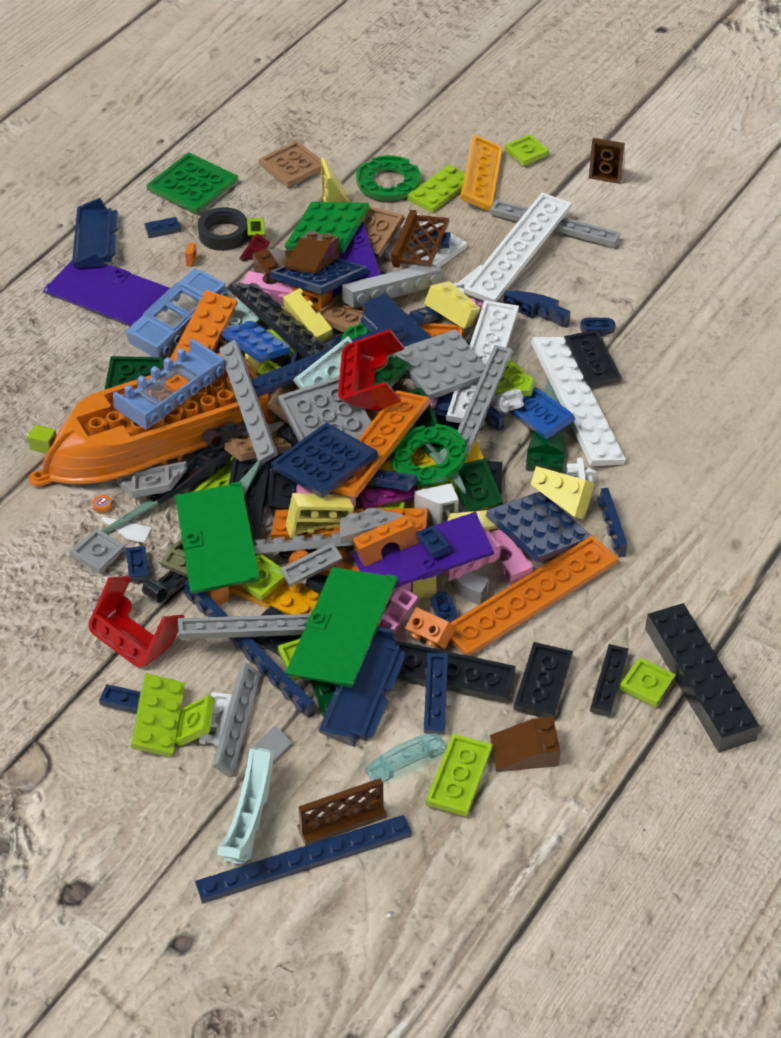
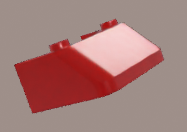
(358, 370)
(113, 626)

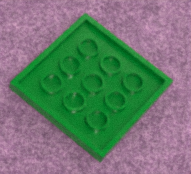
(192, 182)
(336, 218)

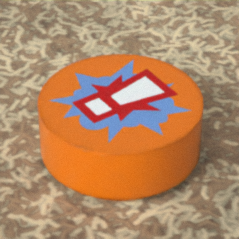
(102, 503)

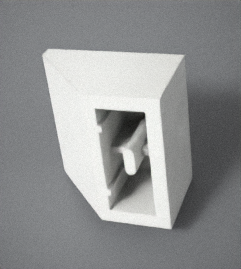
(440, 503)

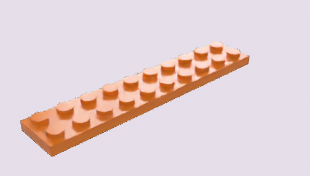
(531, 595)

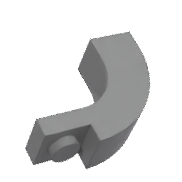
(471, 587)

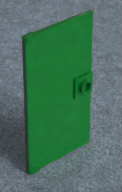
(216, 538)
(341, 627)

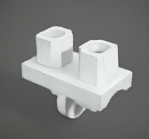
(508, 401)
(577, 469)

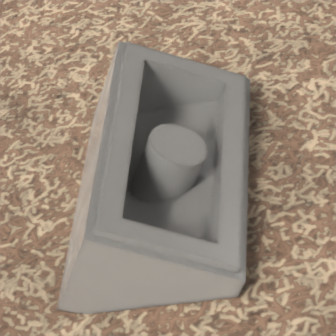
(274, 740)

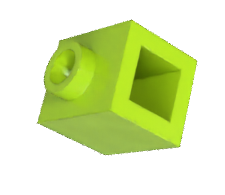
(255, 225)
(41, 438)

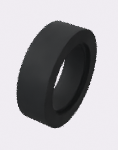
(227, 241)

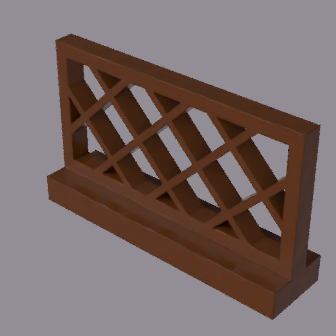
(407, 238)
(338, 821)

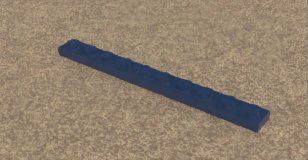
(284, 376)
(255, 654)
(302, 859)

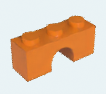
(370, 544)

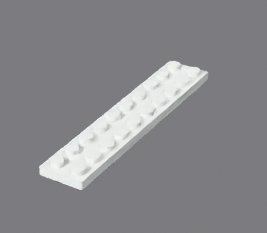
(517, 248)
(492, 329)
(574, 394)

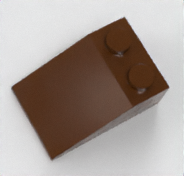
(607, 160)
(313, 252)
(269, 260)
(526, 746)

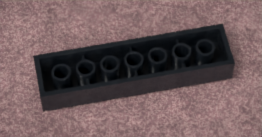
(702, 678)

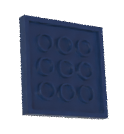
(328, 278)
(324, 460)
(537, 526)

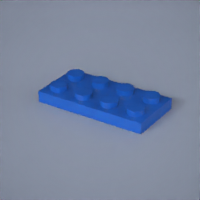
(256, 341)
(543, 414)

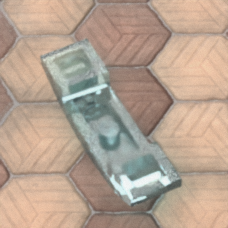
(404, 755)

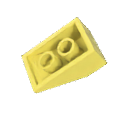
(331, 185)

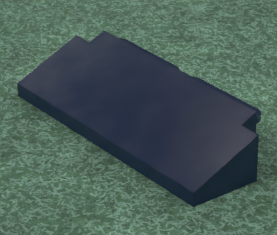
(94, 235)
(384, 311)
(358, 709)

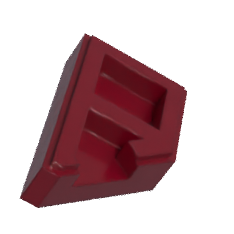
(257, 244)

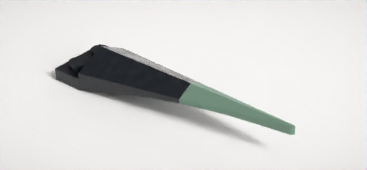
(198, 470)

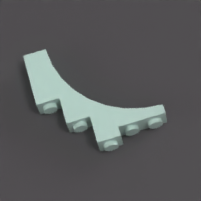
(240, 838)

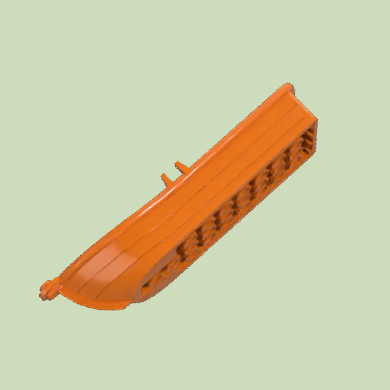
(106, 445)

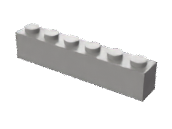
(392, 284)

